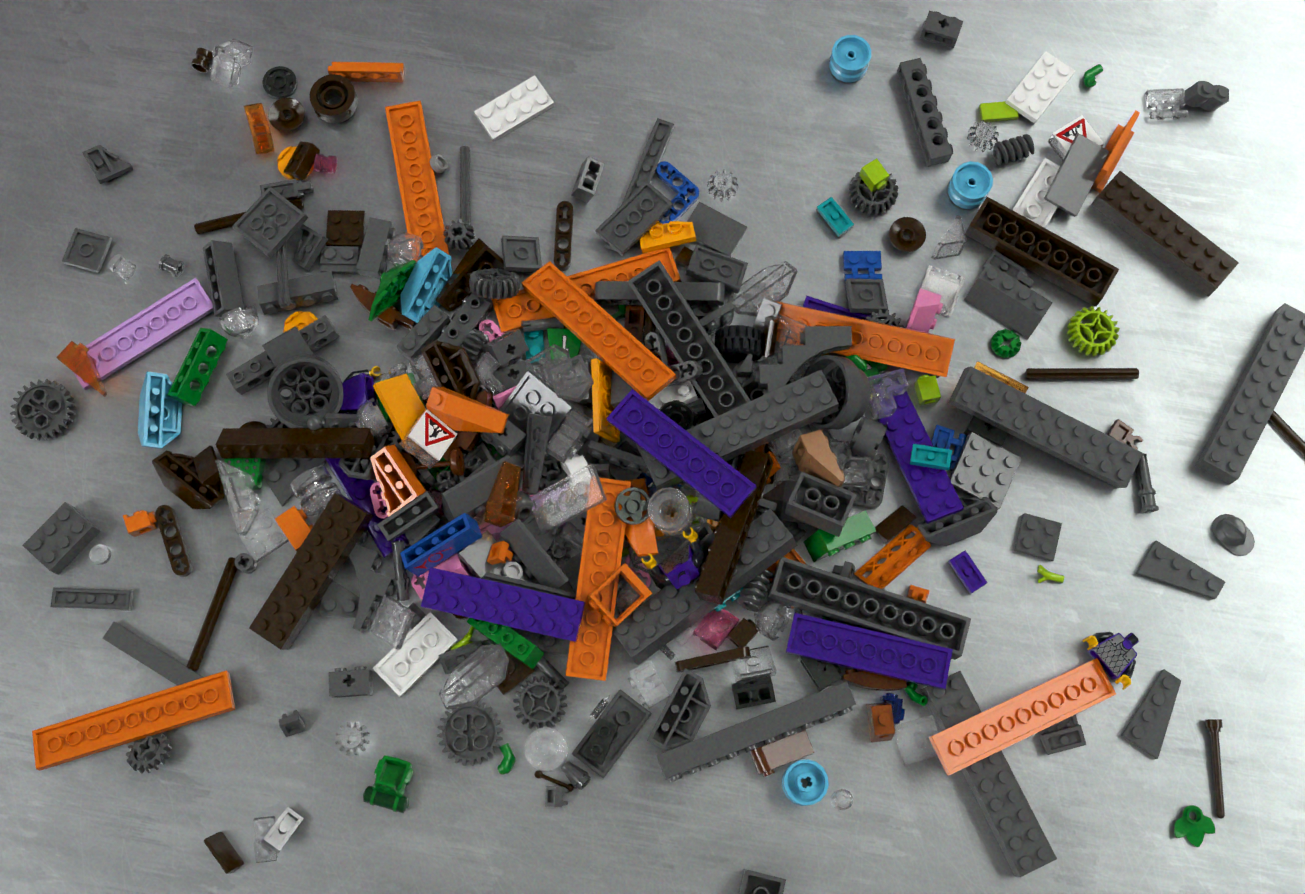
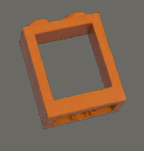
(636, 584)

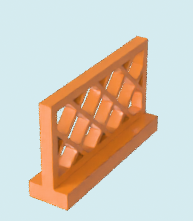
(1116, 147)

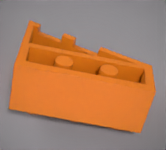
(396, 478)

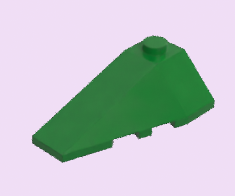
(390, 288)

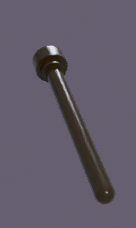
(1214, 727)

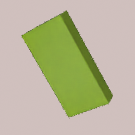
(997, 112)

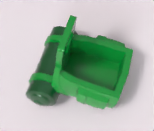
(390, 784)

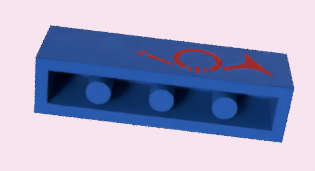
(441, 544)

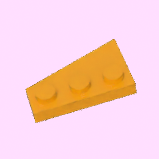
(667, 235)

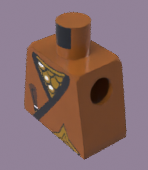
(880, 721)

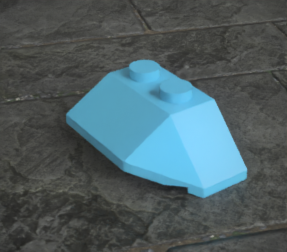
(425, 284)
(158, 413)

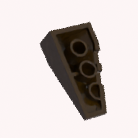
(457, 287)

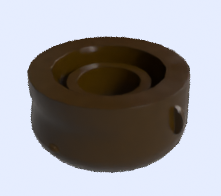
(328, 88)

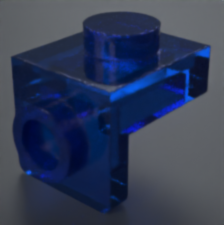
(896, 703)

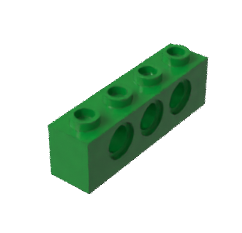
(189, 370)
(510, 640)

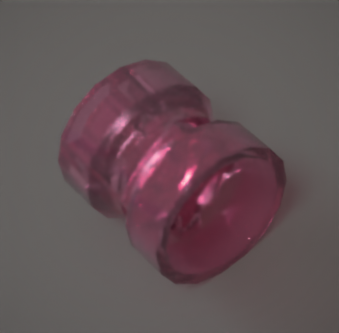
(324, 163)

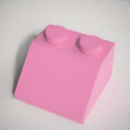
(924, 311)

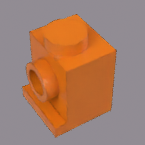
(140, 522)

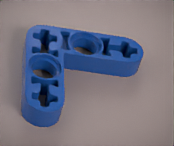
(681, 191)

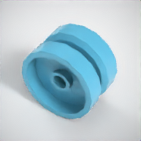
(850, 58)
(970, 185)
(816, 778)

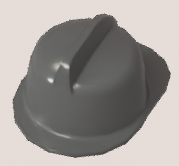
(1233, 534)

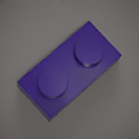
(967, 572)

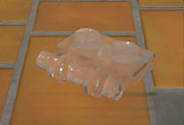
(1165, 99)

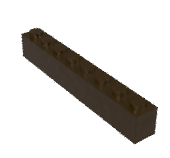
(295, 443)
(732, 533)

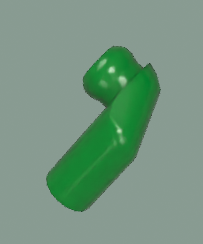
(1089, 75)
(860, 363)
(914, 696)
(508, 760)

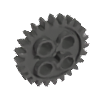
(31, 424)
(488, 730)

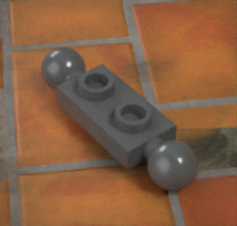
(332, 420)

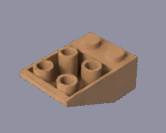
(816, 458)

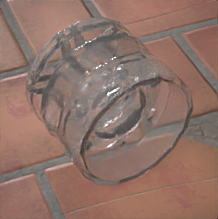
(314, 489)
(660, 509)
(557, 755)

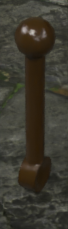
(538, 774)

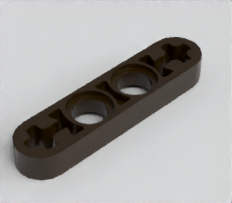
(563, 235)
(177, 539)
(713, 659)

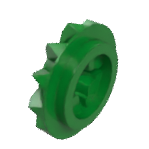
(1005, 351)

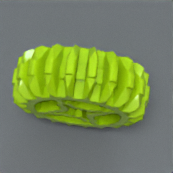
(1106, 332)

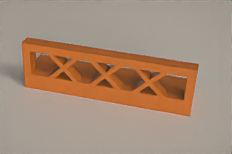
(368, 71)
(896, 561)

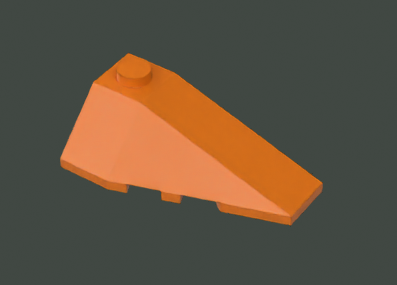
(464, 413)
(642, 535)

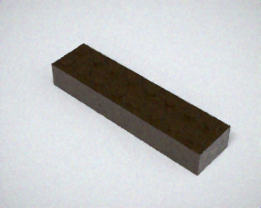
(1164, 233)
(1042, 251)
(311, 572)

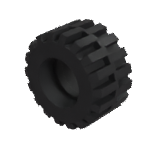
(738, 341)

